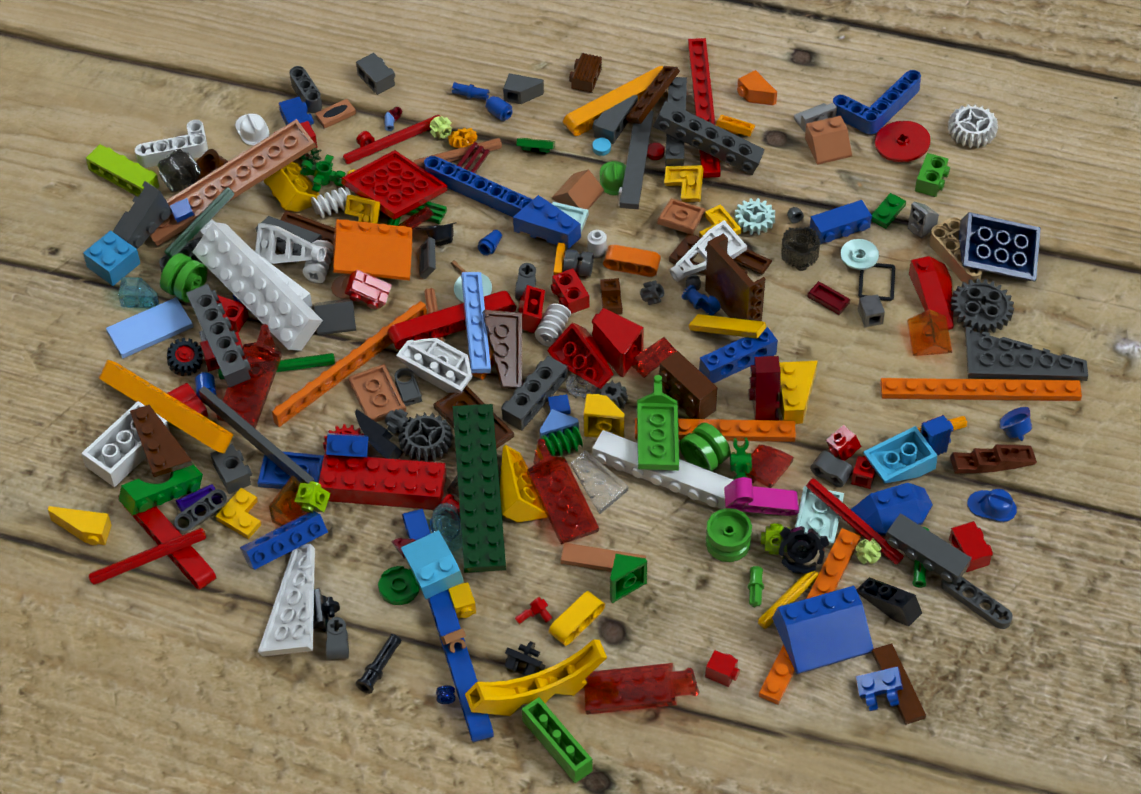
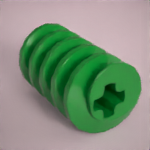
(563, 441)

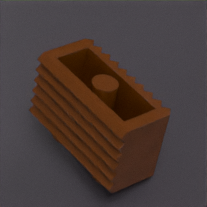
(586, 72)

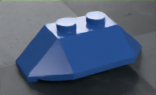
(884, 506)

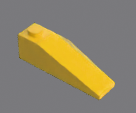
(516, 490)

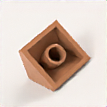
(579, 190)

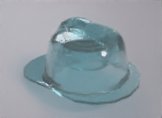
(447, 520)

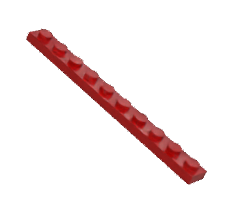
(703, 98)

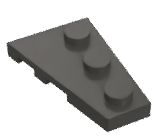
(298, 231)

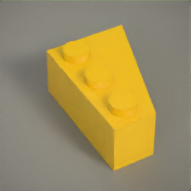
(795, 388)

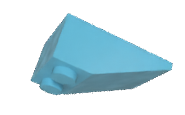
(902, 456)
(432, 564)

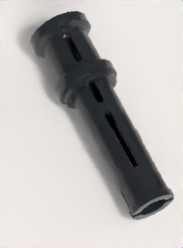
(374, 671)

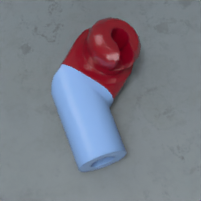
(392, 116)

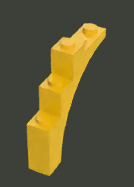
(563, 678)

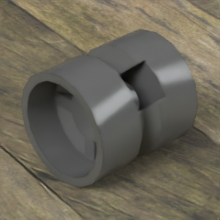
(572, 260)

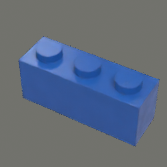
(841, 221)

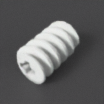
(330, 202)
(315, 270)
(552, 324)

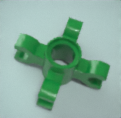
(322, 173)
(741, 460)

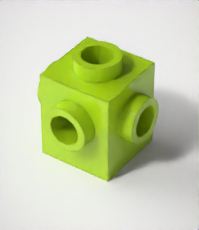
(312, 497)
(767, 538)

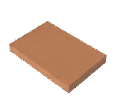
(376, 392)

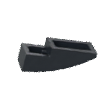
(378, 436)

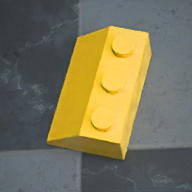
(291, 188)

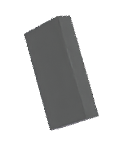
(427, 259)

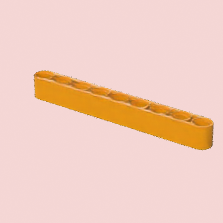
(166, 406)

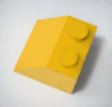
(601, 415)

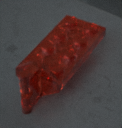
(250, 396)
(560, 496)
(637, 688)

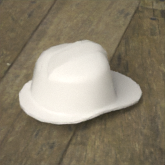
(252, 128)

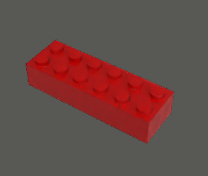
(383, 481)

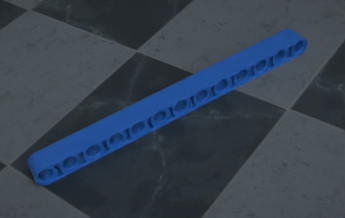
(447, 622)

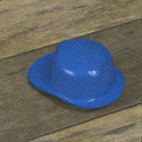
(1016, 423)
(993, 505)

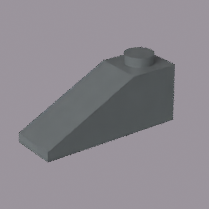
(613, 120)

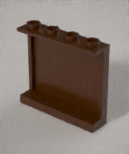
(731, 285)

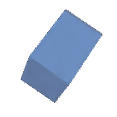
(557, 421)

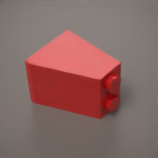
(617, 339)

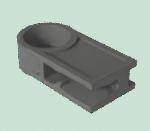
(408, 390)

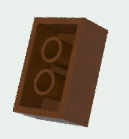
(688, 386)

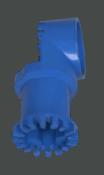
(708, 304)

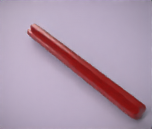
(388, 141)
(853, 520)
(147, 556)

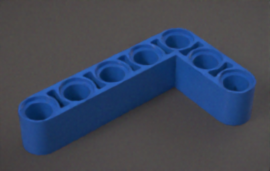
(873, 118)

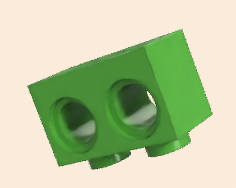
(932, 174)

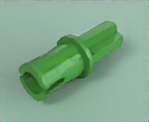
(755, 586)

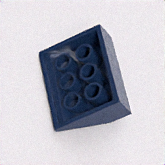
(999, 246)

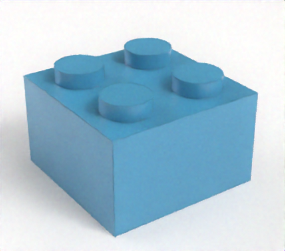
(111, 258)

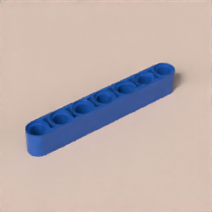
(476, 186)

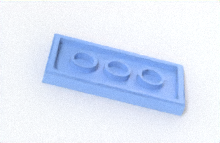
(149, 327)

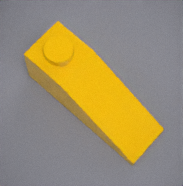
(85, 525)

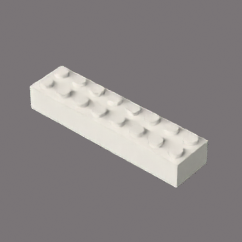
(257, 286)

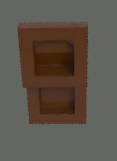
(611, 295)

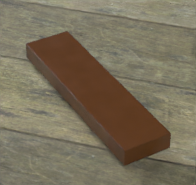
(652, 94)
(909, 704)

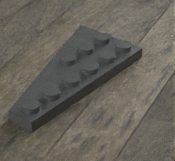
(1012, 359)

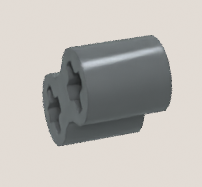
(832, 469)

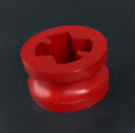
(364, 138)

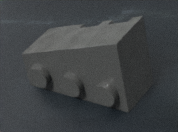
(144, 216)

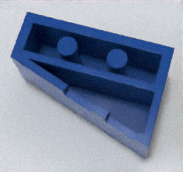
(548, 222)

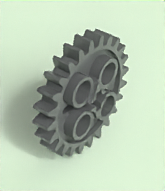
(982, 305)

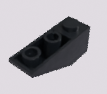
(892, 601)

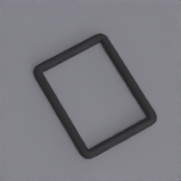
(892, 281)

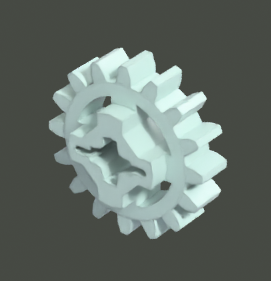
(754, 216)

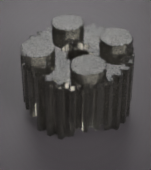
(179, 170)
(800, 247)

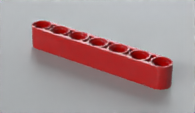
(444, 321)
(186, 559)

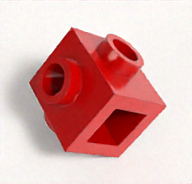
(843, 443)

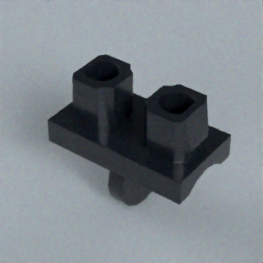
(325, 608)
(514, 658)

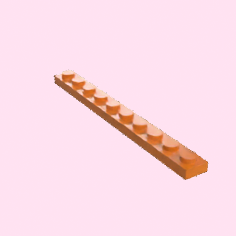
(341, 369)
(981, 389)
(826, 582)

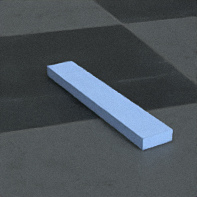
(475, 325)

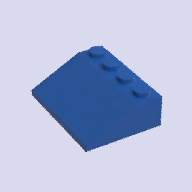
(824, 629)

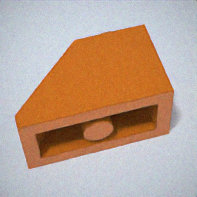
(756, 89)

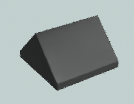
(336, 315)

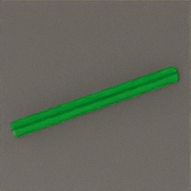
(300, 363)

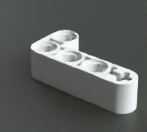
(194, 143)

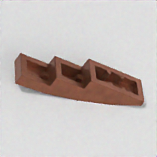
(993, 460)

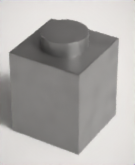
(871, 310)

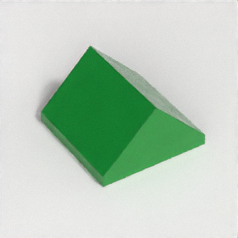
(627, 575)

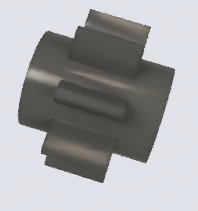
(652, 292)
(396, 420)

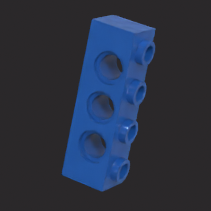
(737, 356)
(283, 539)

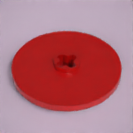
(890, 138)

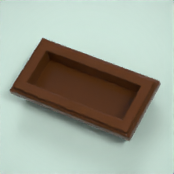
(753, 261)

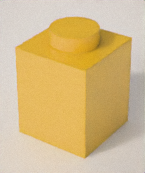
(463, 600)

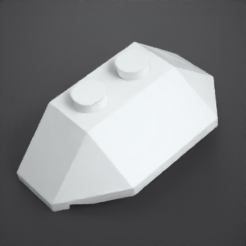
(437, 363)

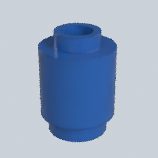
(499, 108)
(207, 380)

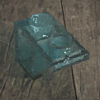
(137, 294)

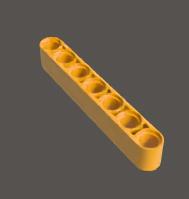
(582, 119)

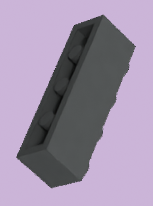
(927, 549)

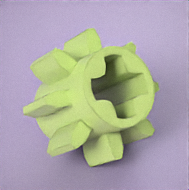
(440, 127)
(868, 551)

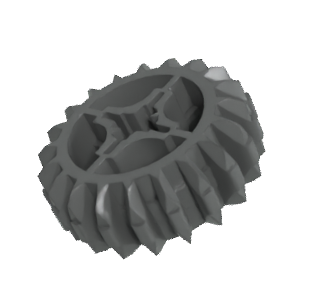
(425, 437)

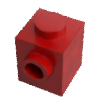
(722, 668)

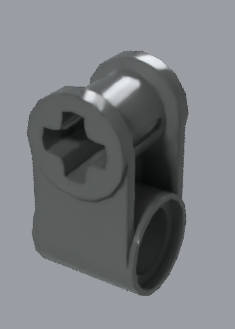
(526, 277)
(337, 641)

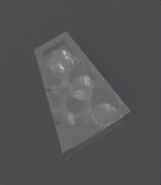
(598, 481)

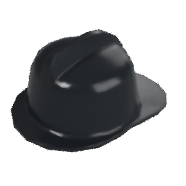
(441, 233)

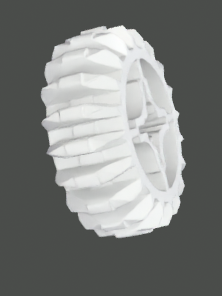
(972, 126)

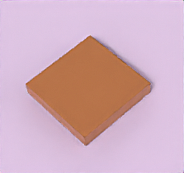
(681, 216)

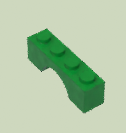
(140, 496)

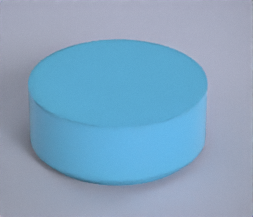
(601, 146)

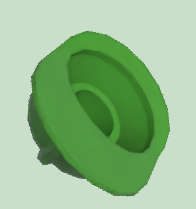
(612, 177)

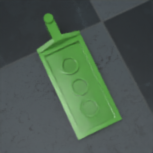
(657, 430)

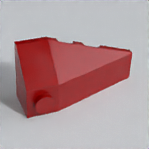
(933, 286)
(581, 355)

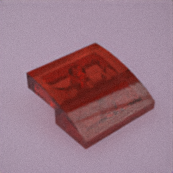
(768, 465)

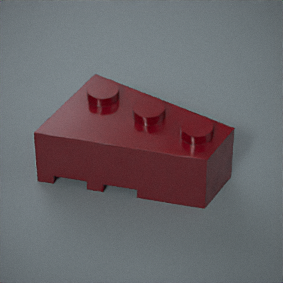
(765, 387)

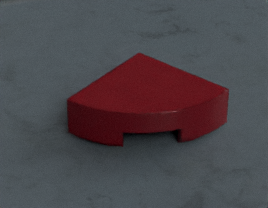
(399, 542)

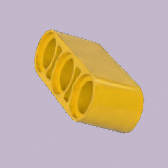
(576, 618)

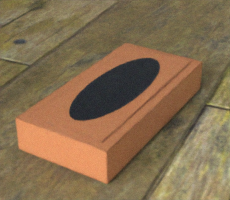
(335, 113)

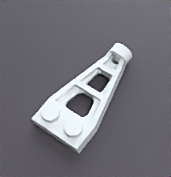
(267, 240)
(735, 248)

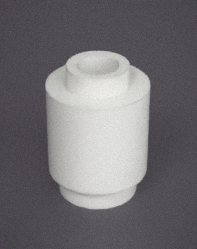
(597, 243)

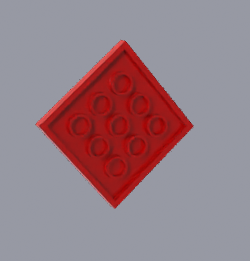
(395, 184)

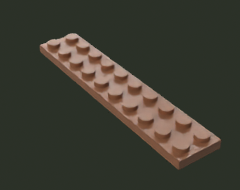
(239, 174)

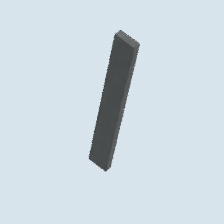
(636, 163)
(253, 436)

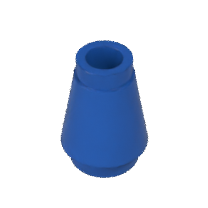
(489, 243)

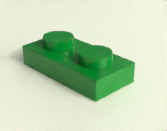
(528, 143)
(888, 210)

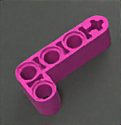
(749, 498)

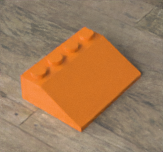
(373, 249)

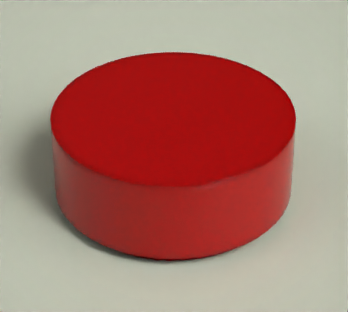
(655, 151)

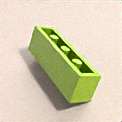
(120, 170)

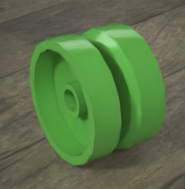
(182, 275)
(705, 447)
(728, 535)

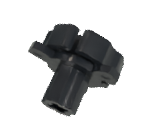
(811, 544)

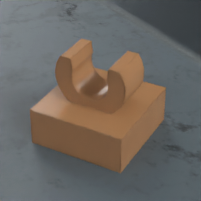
(452, 638)

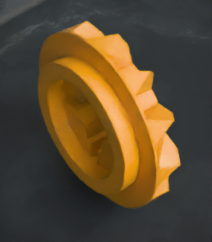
(456, 138)

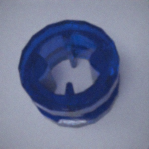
(445, 694)

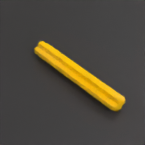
(788, 597)

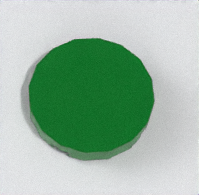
(398, 586)

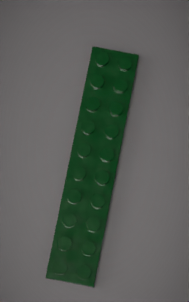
(479, 489)

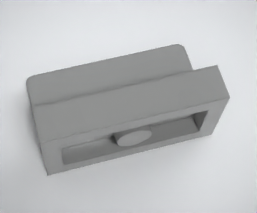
(815, 114)

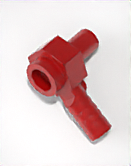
(538, 606)

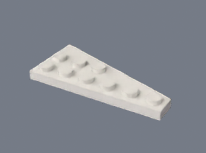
(293, 611)

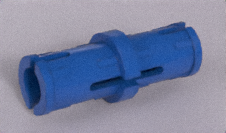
(470, 91)

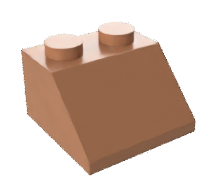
(828, 140)

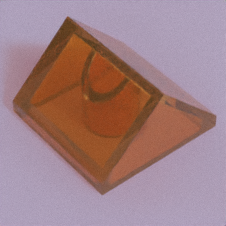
(929, 334)
(283, 507)

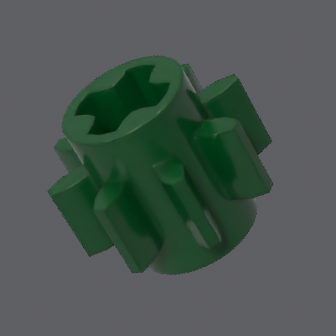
(315, 153)

